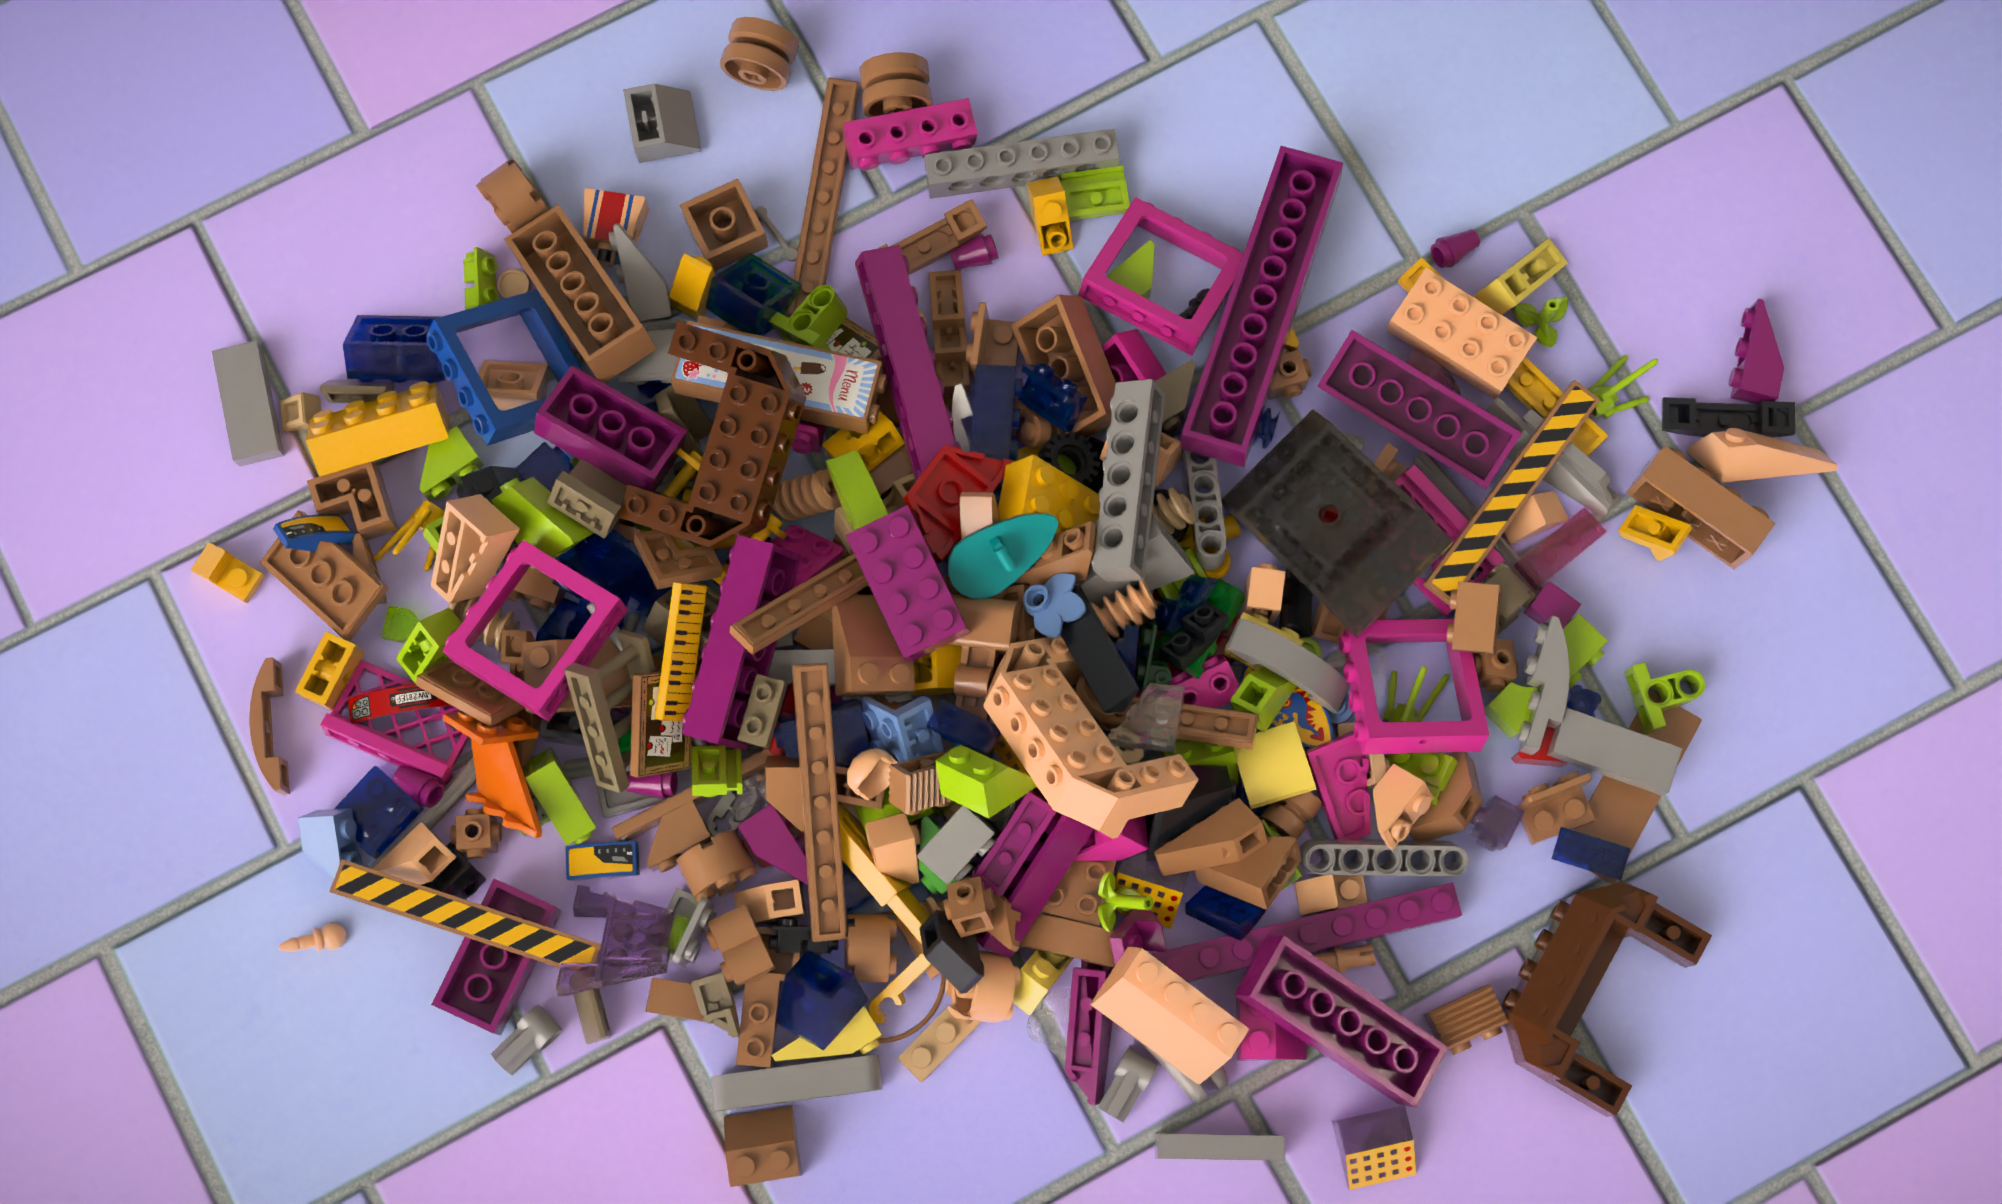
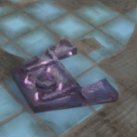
(632, 943)

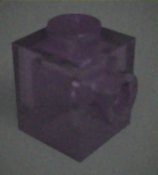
(1496, 823)

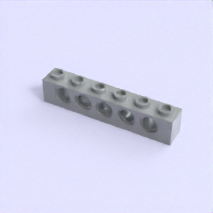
(1018, 162)
(1145, 403)

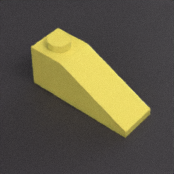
(1522, 278)
(858, 1035)

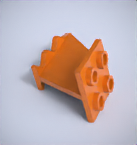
(498, 770)

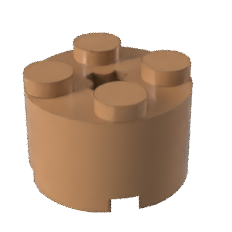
(512, 196)
(716, 866)
(869, 947)

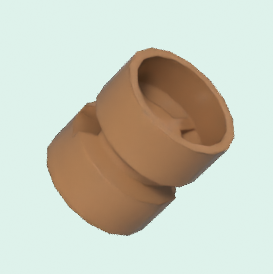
(1289, 814)

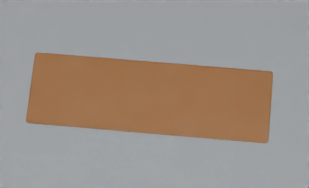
(1625, 809)

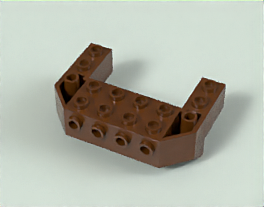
(743, 449)
(1567, 973)

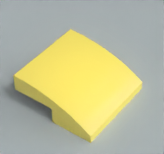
(1274, 766)

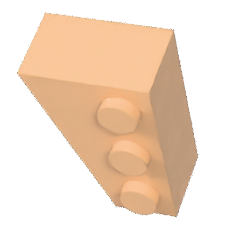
(470, 547)

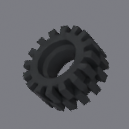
(1076, 451)

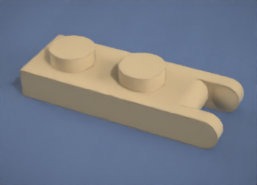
(936, 1044)

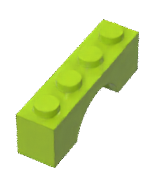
(1510, 705)

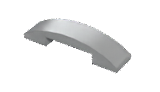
(1289, 661)

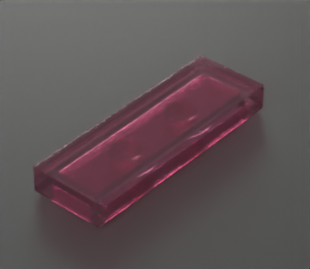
(1559, 548)

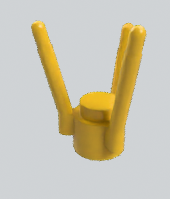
(419, 519)

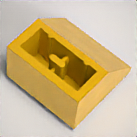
(936, 671)

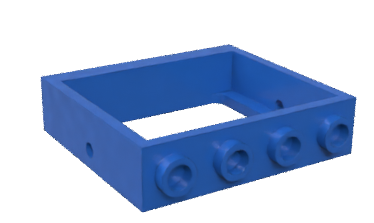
(472, 394)

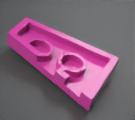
(1342, 785)

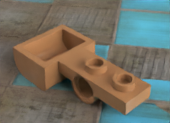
(992, 628)
(761, 1008)

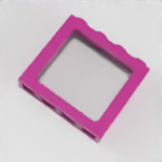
(1143, 313)
(554, 690)
(1412, 737)

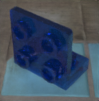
(379, 811)

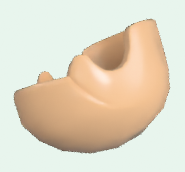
(869, 772)

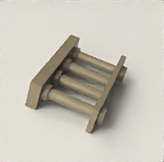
(594, 708)

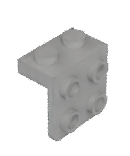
(699, 914)

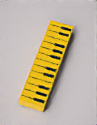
(680, 651)

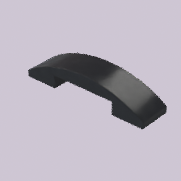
(1700, 419)

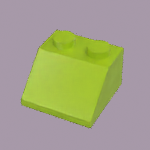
(980, 781)

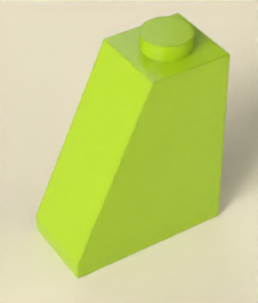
(538, 522)
(559, 797)

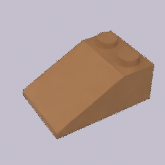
(866, 652)
(542, 657)

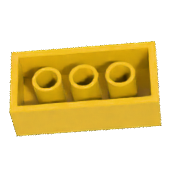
(377, 428)
(1041, 488)

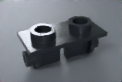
(1296, 607)
(789, 936)

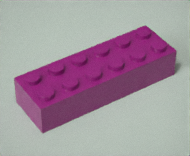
(1419, 409)
(728, 671)
(1039, 874)
(1341, 1020)

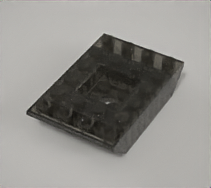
(1362, 556)

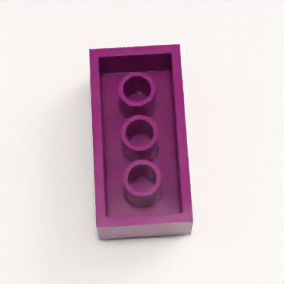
(609, 430)
(907, 584)
(487, 980)

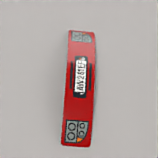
(391, 701)

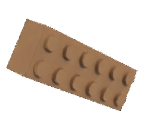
(580, 294)

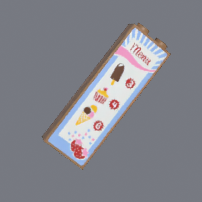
(837, 385)

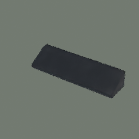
(1099, 659)

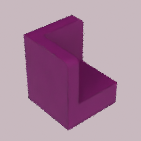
(1552, 602)

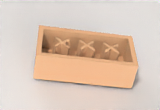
(1461, 333)

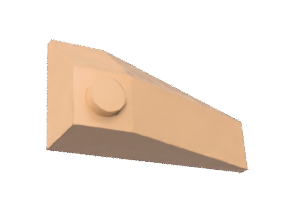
(1750, 456)

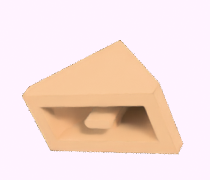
(1537, 515)

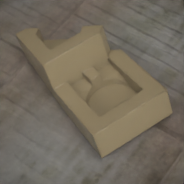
(717, 1002)

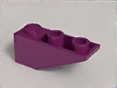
(1759, 361)
(773, 842)

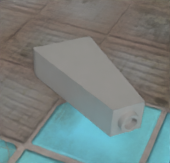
(1164, 565)

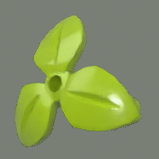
(1552, 311)
(1123, 900)

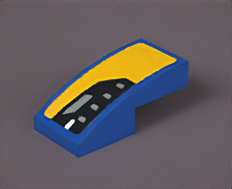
(309, 530)
(602, 860)

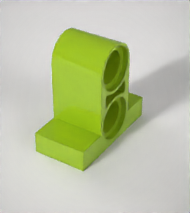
(813, 319)
(1668, 689)

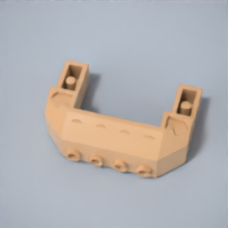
(1068, 749)

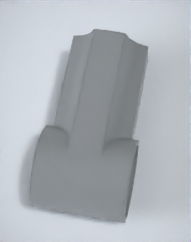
(533, 1033)
(1130, 1079)

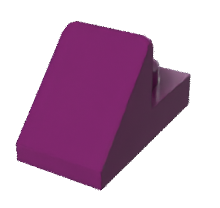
(1138, 930)

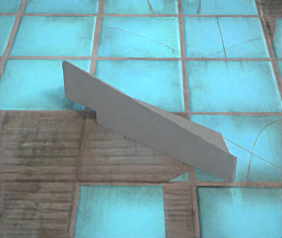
(1573, 470)

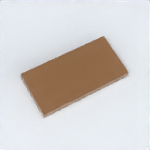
(328, 583)

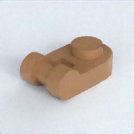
(1035, 430)

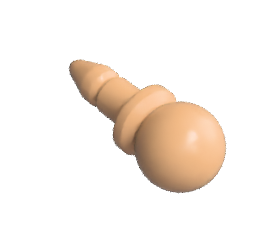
(329, 936)

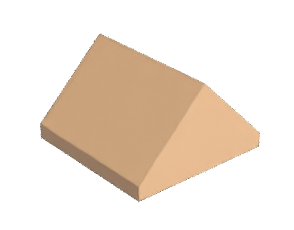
(514, 382)

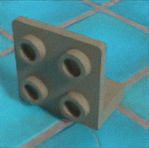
(589, 497)

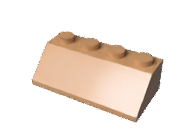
(1169, 1015)

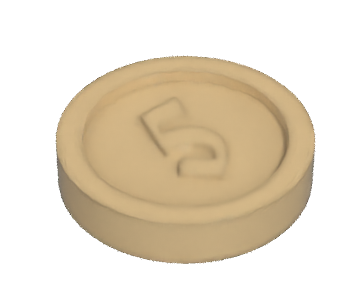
(513, 283)

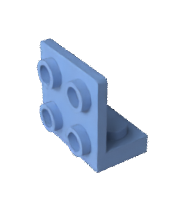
(901, 730)

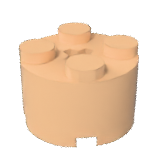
(991, 996)

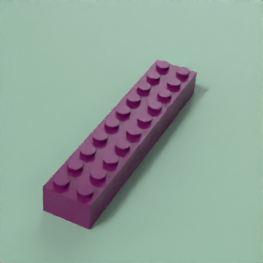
(1261, 306)

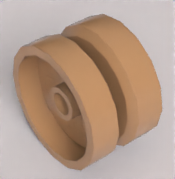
(759, 53)
(894, 83)

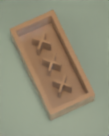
(1690, 494)

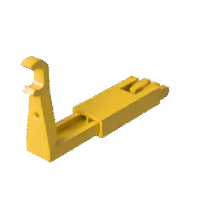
(886, 891)

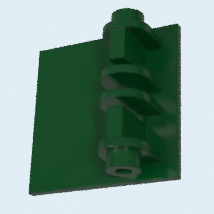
(1151, 668)

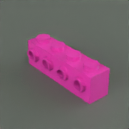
(909, 134)
(1214, 686)

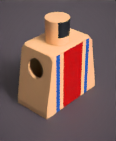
(604, 210)

